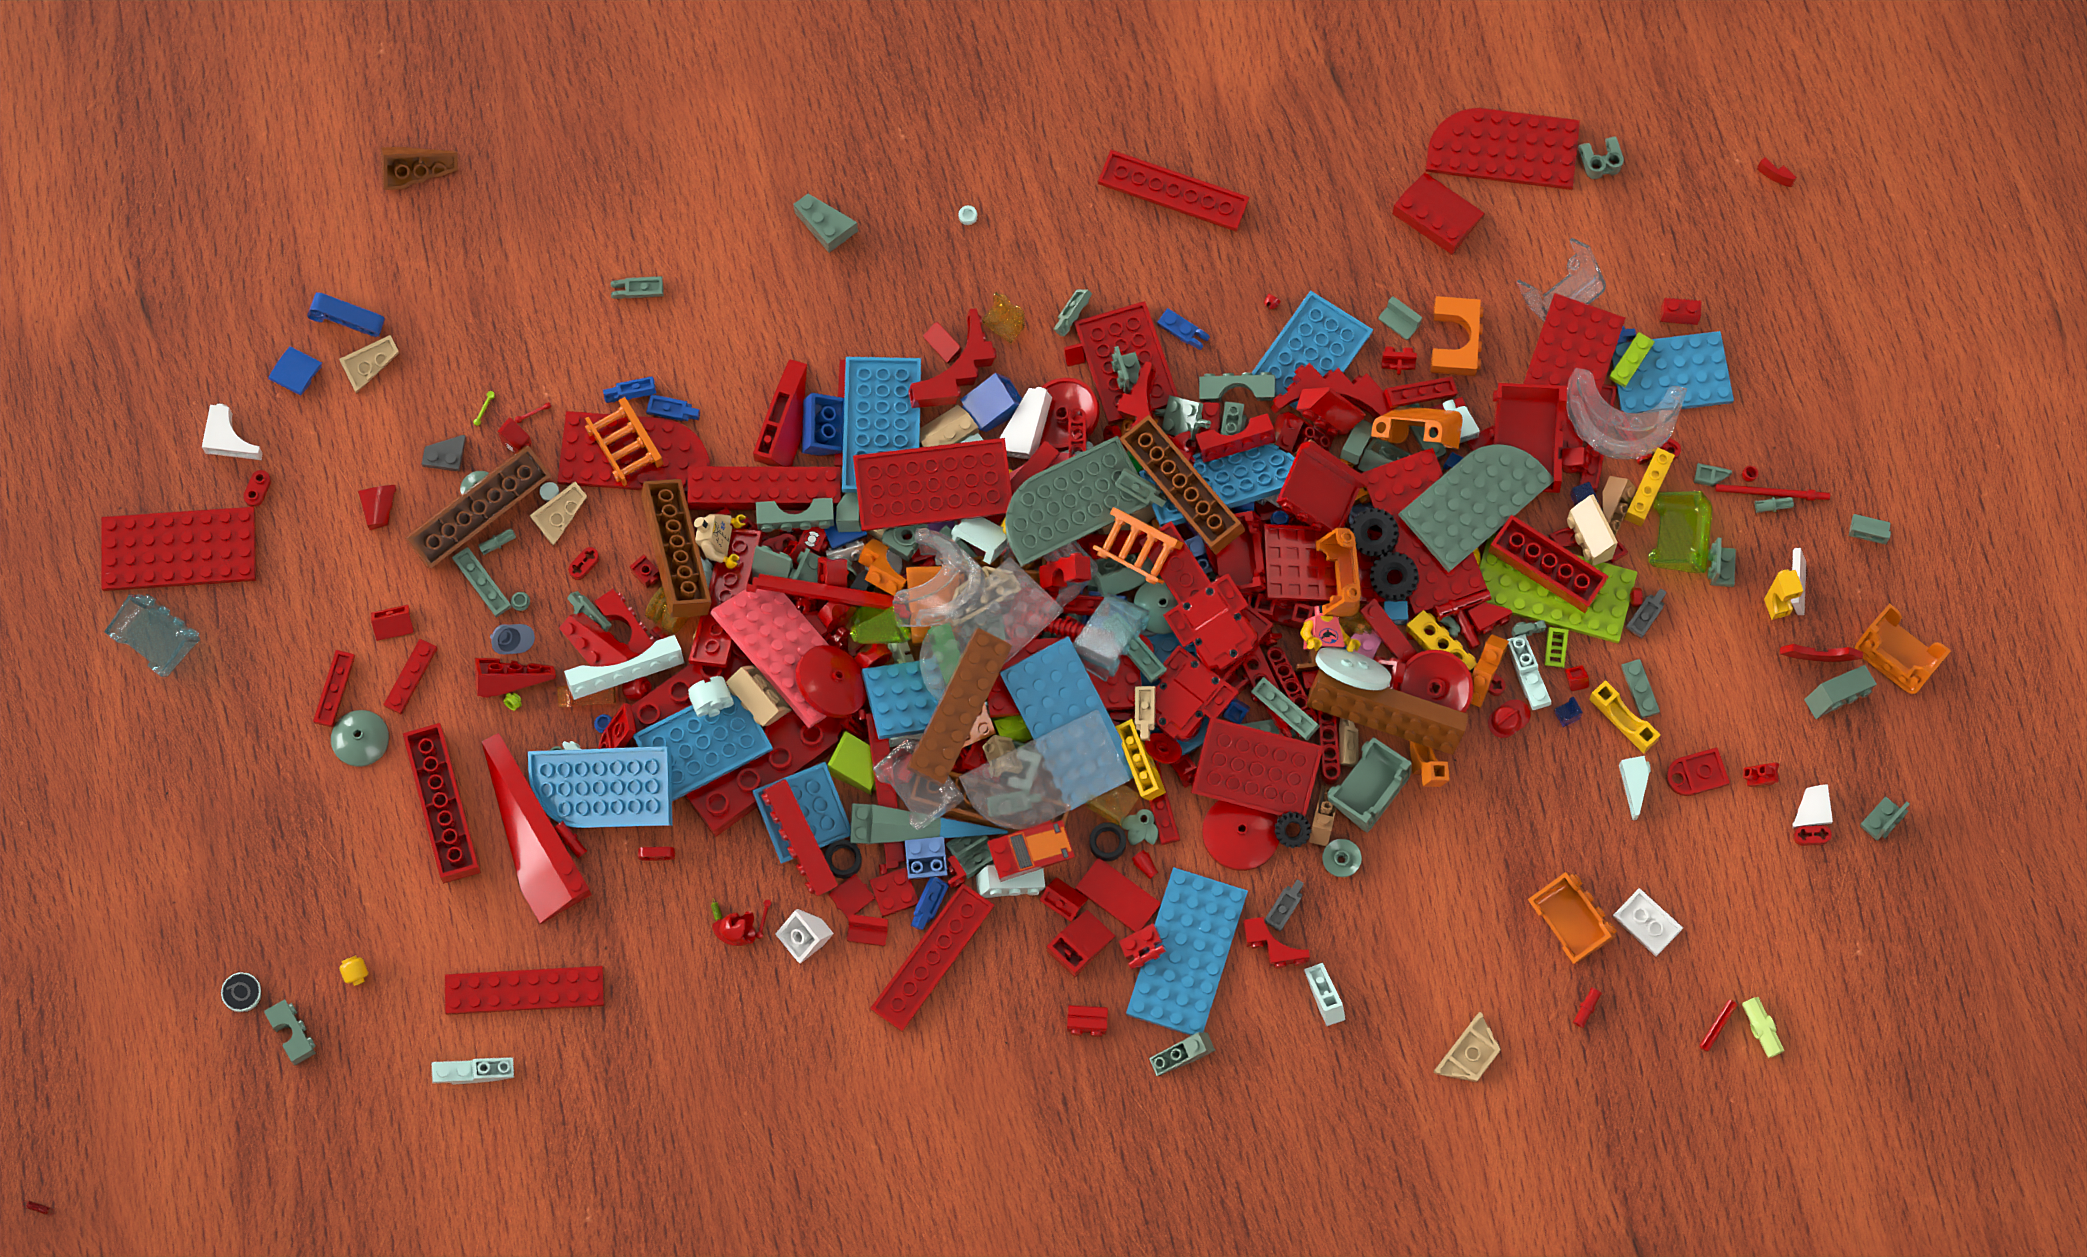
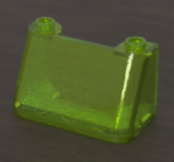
(1682, 531)
(878, 627)

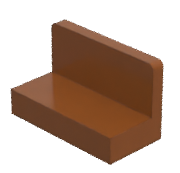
(1311, 665)

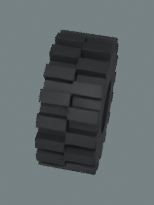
(1385, 522)
(1398, 562)

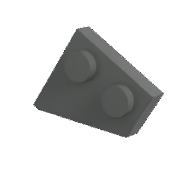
(445, 454)

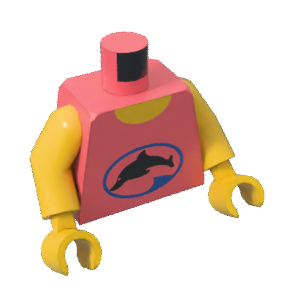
(1326, 632)

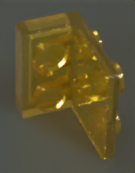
(1005, 318)
(1114, 804)

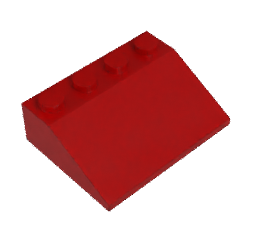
(1437, 213)

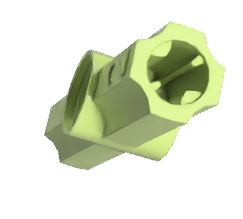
(1763, 1027)

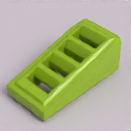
(1556, 631)

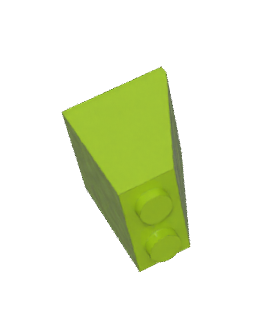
(853, 763)

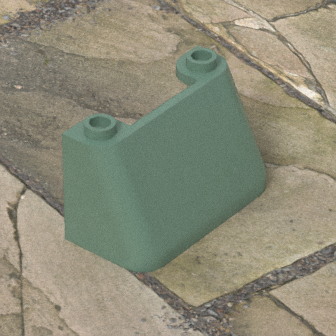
(1371, 784)

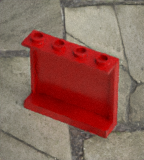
(1320, 488)

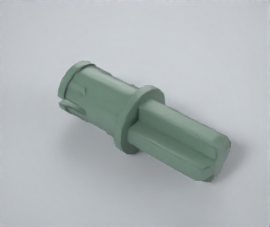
(1773, 504)
(497, 541)

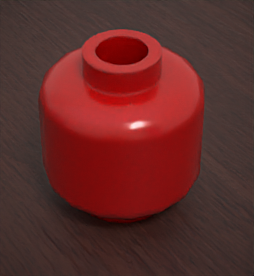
(637, 688)

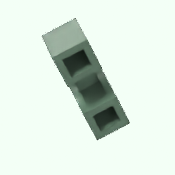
(299, 1046)

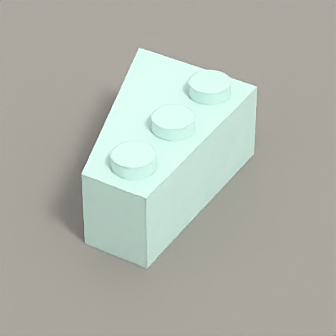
(989, 885)

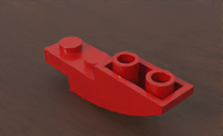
(1099, 539)

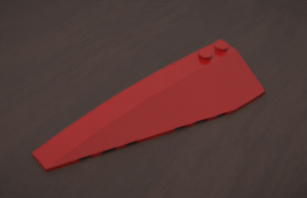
(539, 856)

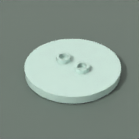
(1353, 668)

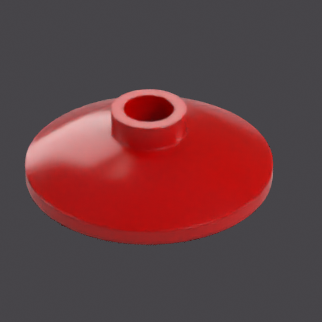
(1163, 748)

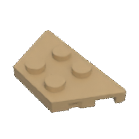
(1470, 1053)

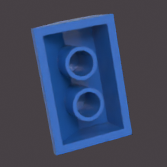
(823, 424)

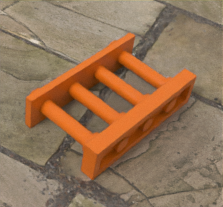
(634, 425)
(1152, 536)

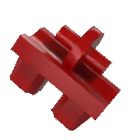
(1399, 360)
(1761, 774)

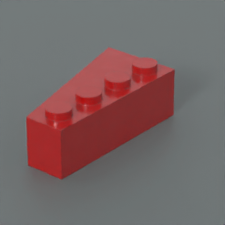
(594, 643)

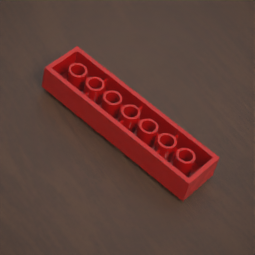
(744, 486)
(441, 803)

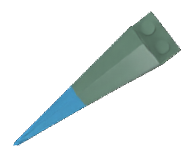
(885, 825)

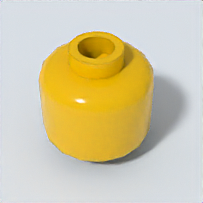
(353, 970)

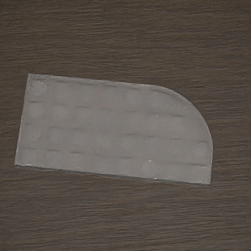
(1009, 609)
(1047, 775)

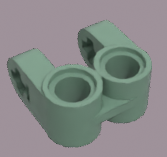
(1603, 162)

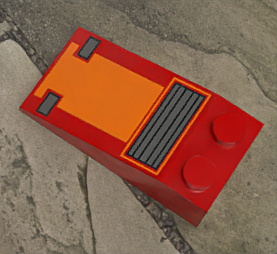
(1030, 850)

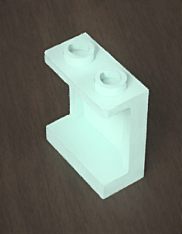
(983, 535)

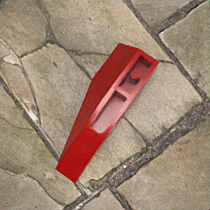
(784, 419)

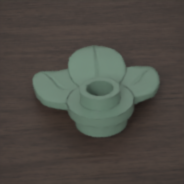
(1140, 830)

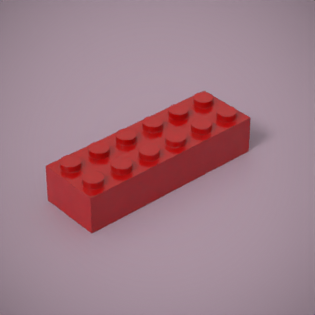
(1548, 564)
(800, 838)

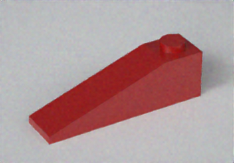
(498, 678)

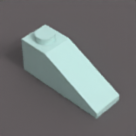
(1635, 777)
(1325, 994)

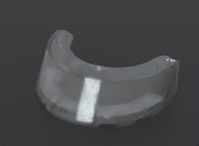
(1618, 432)
(949, 592)

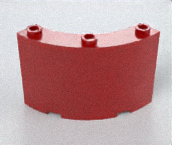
(1532, 421)

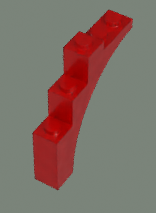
(945, 387)
(1360, 392)
(1138, 404)

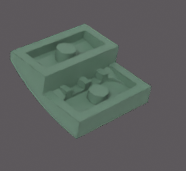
(971, 853)

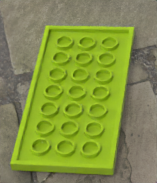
(1534, 602)

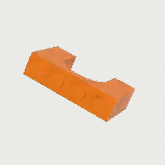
(1468, 314)

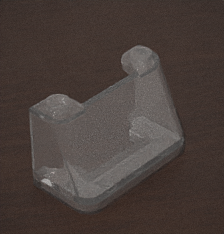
(920, 795)

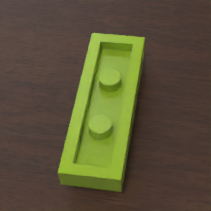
(1631, 359)

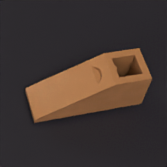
(1616, 500)
(1323, 819)

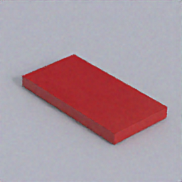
(1118, 895)

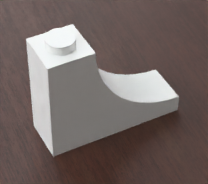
(221, 438)

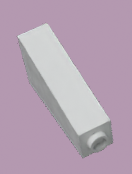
(1027, 424)

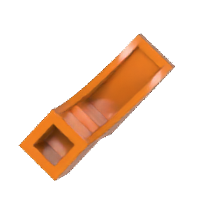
(880, 571)
(1487, 667)
(1424, 762)

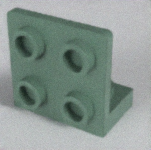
(1126, 368)
(1722, 565)
(1884, 818)

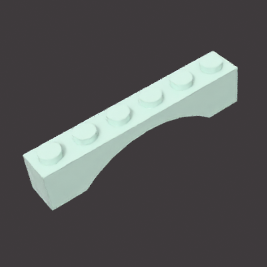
(589, 680)

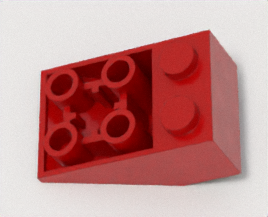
(1293, 431)
(1080, 943)

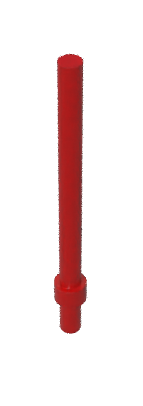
(1810, 494)

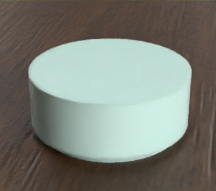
(967, 215)
(549, 491)

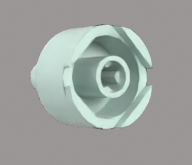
(710, 696)

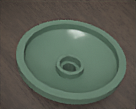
(1148, 598)
(363, 749)

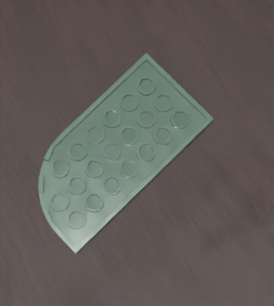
(1474, 500)
(1068, 501)

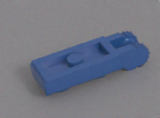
(1182, 329)

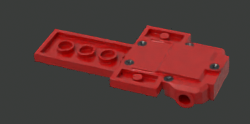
(1206, 610)
(1193, 691)

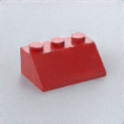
(1329, 410)

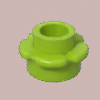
(512, 701)

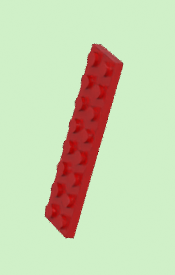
(1173, 190)
(711, 642)
(932, 957)
(524, 990)

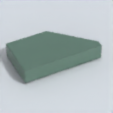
(1710, 475)

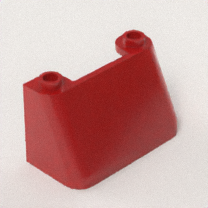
(1245, 556)

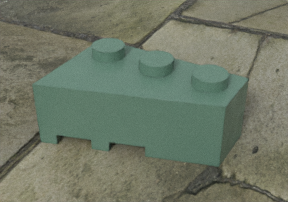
(825, 222)
(1840, 691)

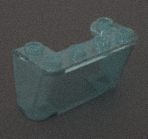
(152, 633)
(1109, 635)

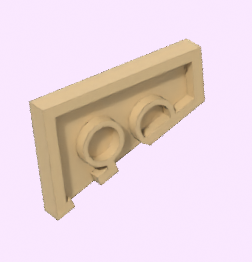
(368, 361)
(558, 512)

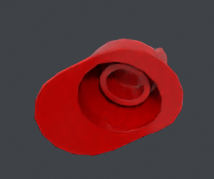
(1509, 718)

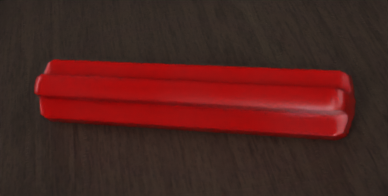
(1718, 1025)

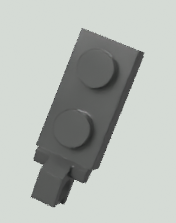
(1646, 614)
(1284, 906)

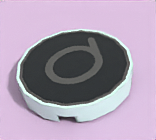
(241, 992)

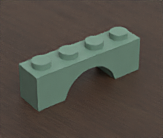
(1214, 387)
(771, 517)

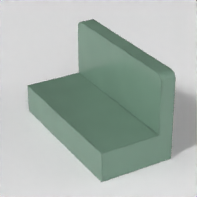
(1400, 318)
(1870, 529)

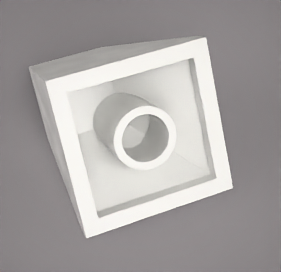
(803, 934)

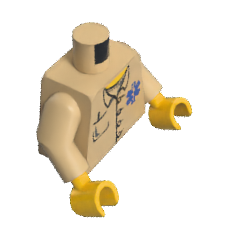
(714, 537)

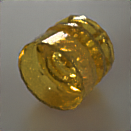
(658, 611)

